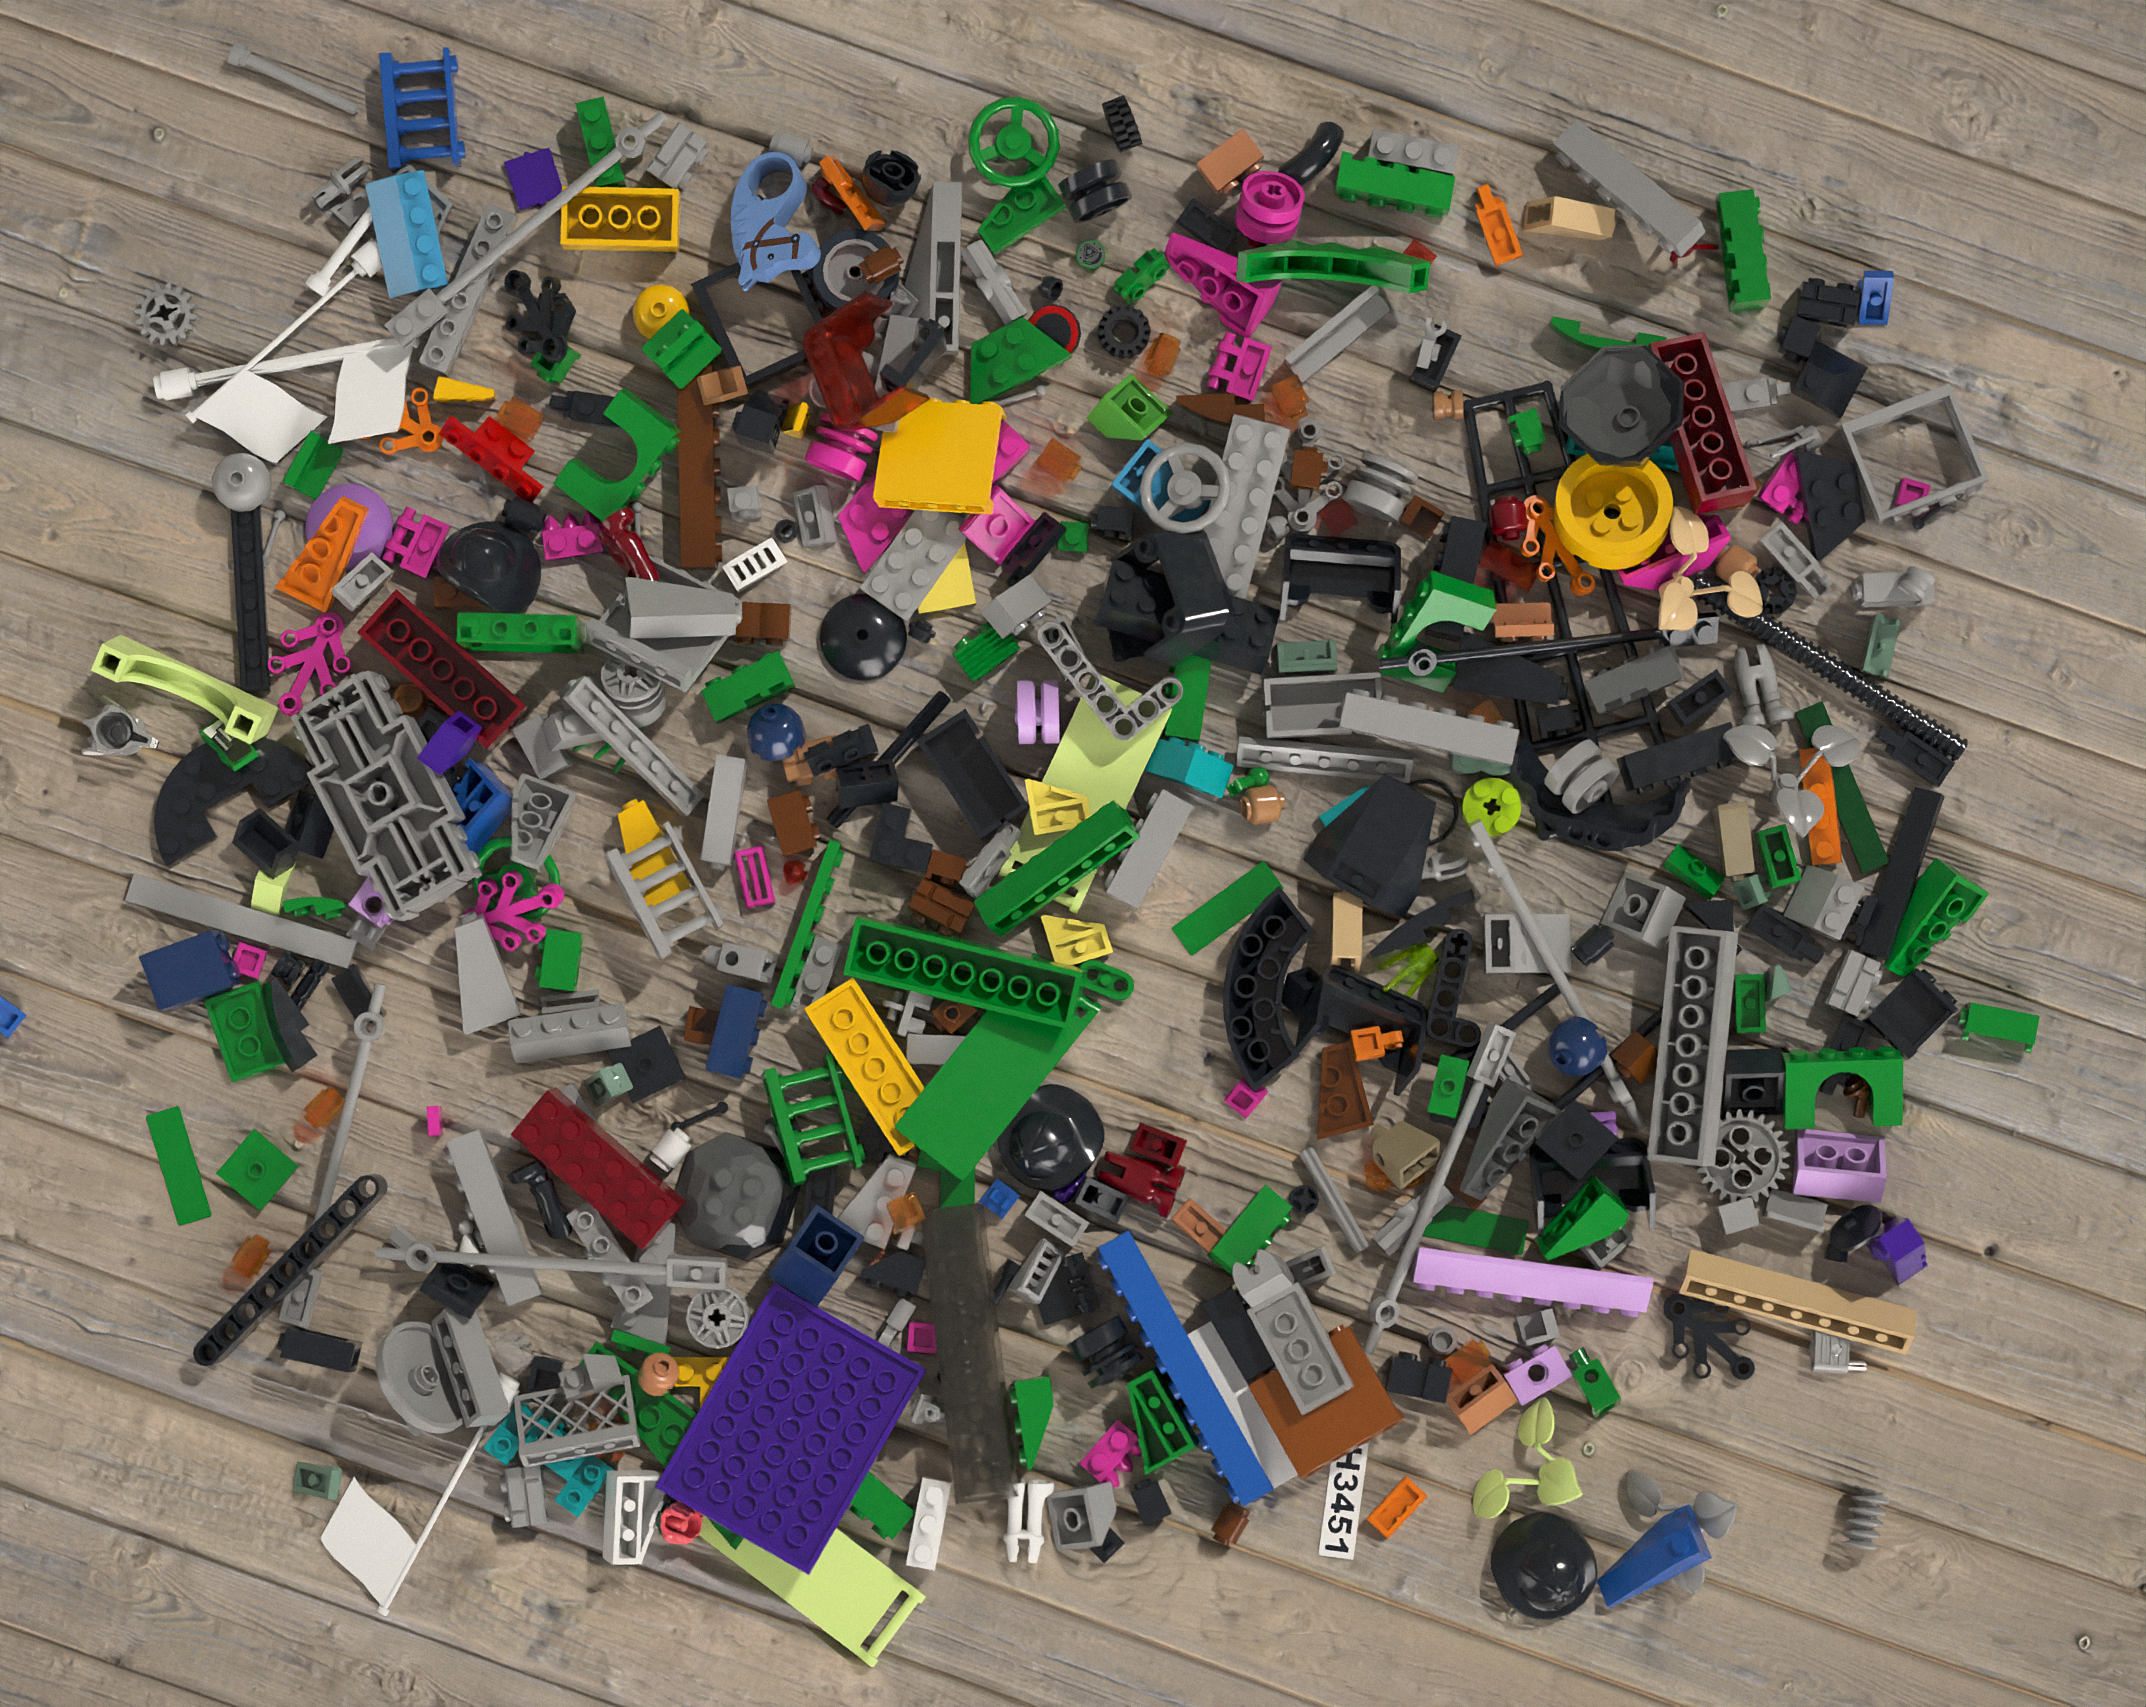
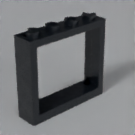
(814, 306)

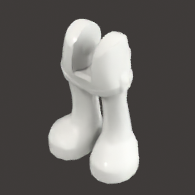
(1037, 1492)

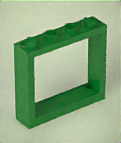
(521, 633)

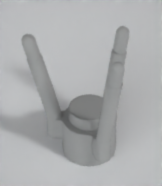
(1805, 439)

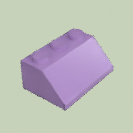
(1839, 1165)

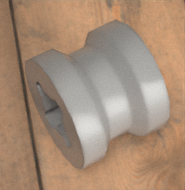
(1916, 583)

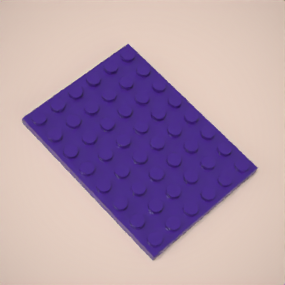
(791, 1429)

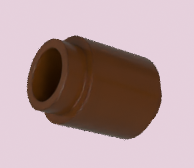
(881, 264)
(1230, 1524)

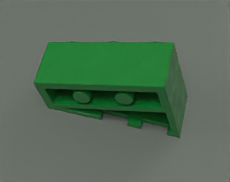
(1159, 1420)

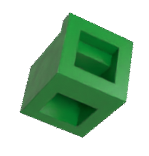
(554, 371)
(1527, 431)

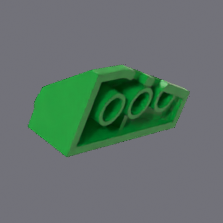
(1937, 905)

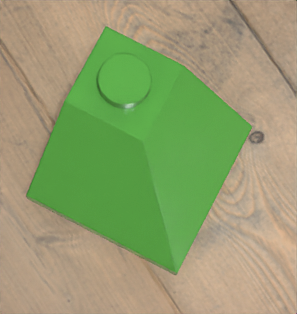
(1129, 411)

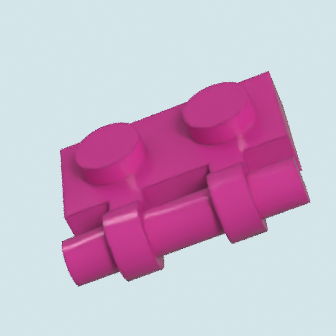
(1248, 368)
(1782, 488)
(424, 545)

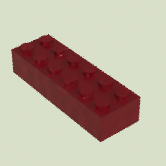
(1708, 440)
(442, 668)
(598, 1168)

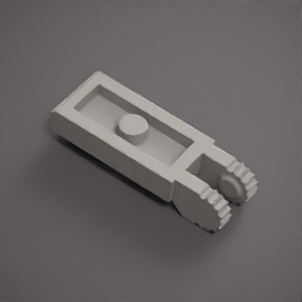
(1794, 558)
(817, 971)

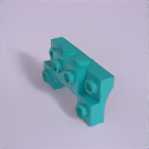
(583, 1474)

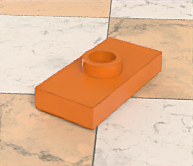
(1396, 1507)

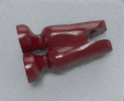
(626, 546)
(1139, 1179)

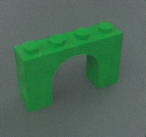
(653, 438)
(1436, 600)
(1809, 1069)

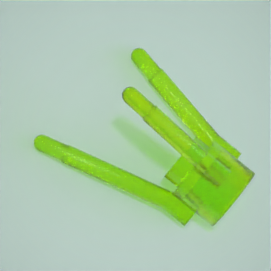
(1422, 959)

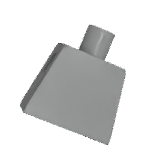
(751, 962)

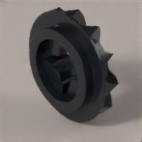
(1787, 588)

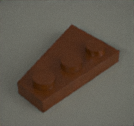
(1342, 1094)

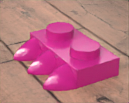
(572, 538)
(1112, 1452)

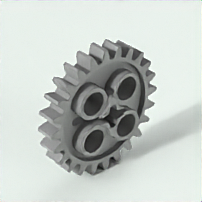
(1759, 1136)

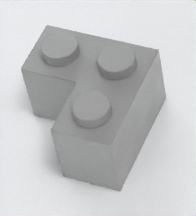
(567, 727)

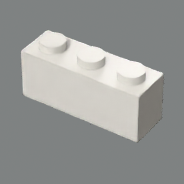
(928, 1523)

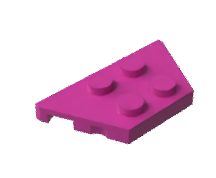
(870, 526)

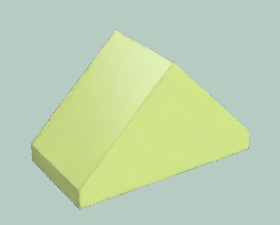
(270, 892)

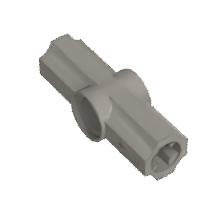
(993, 282)
(1400, 1227)

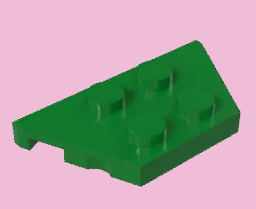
(1010, 359)

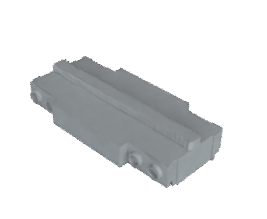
(381, 799)

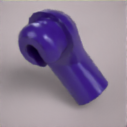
(1067, 1193)

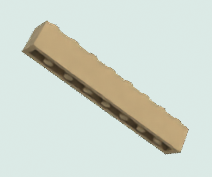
(1798, 1301)

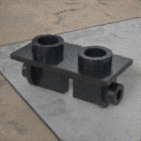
(846, 748)

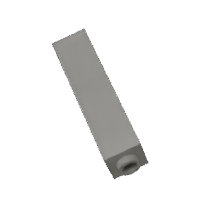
(676, 610)
(724, 811)
(483, 981)

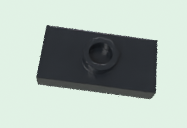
(1207, 226)

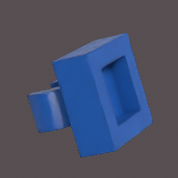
(999, 1198)

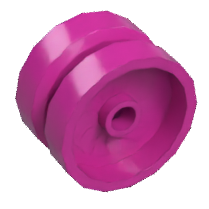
(1269, 207)

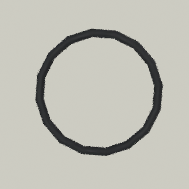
(1429, 781)

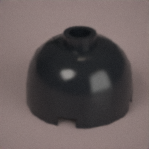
(890, 178)

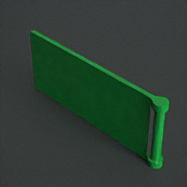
(986, 1086)

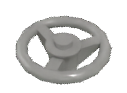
(1185, 489)

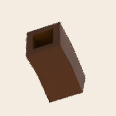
(1469, 1200)

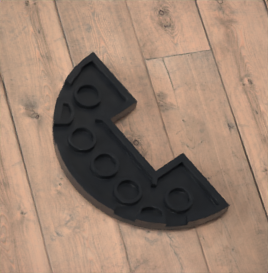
(205, 781)

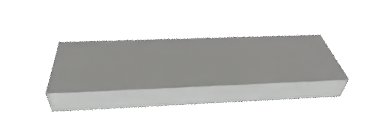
(897, 353)

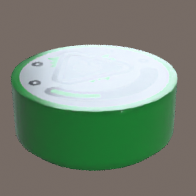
(1090, 255)

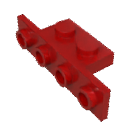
(496, 452)

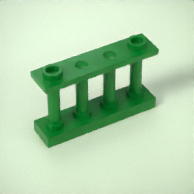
(792, 1140)

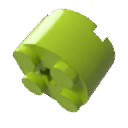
(1505, 799)

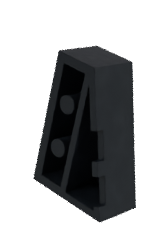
(761, 421)

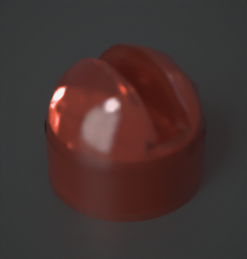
(794, 872)

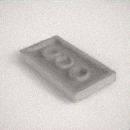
(915, 561)

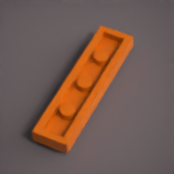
(1825, 835)

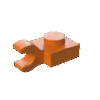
(1370, 1043)

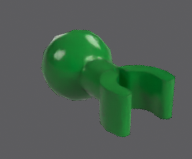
(1255, 778)

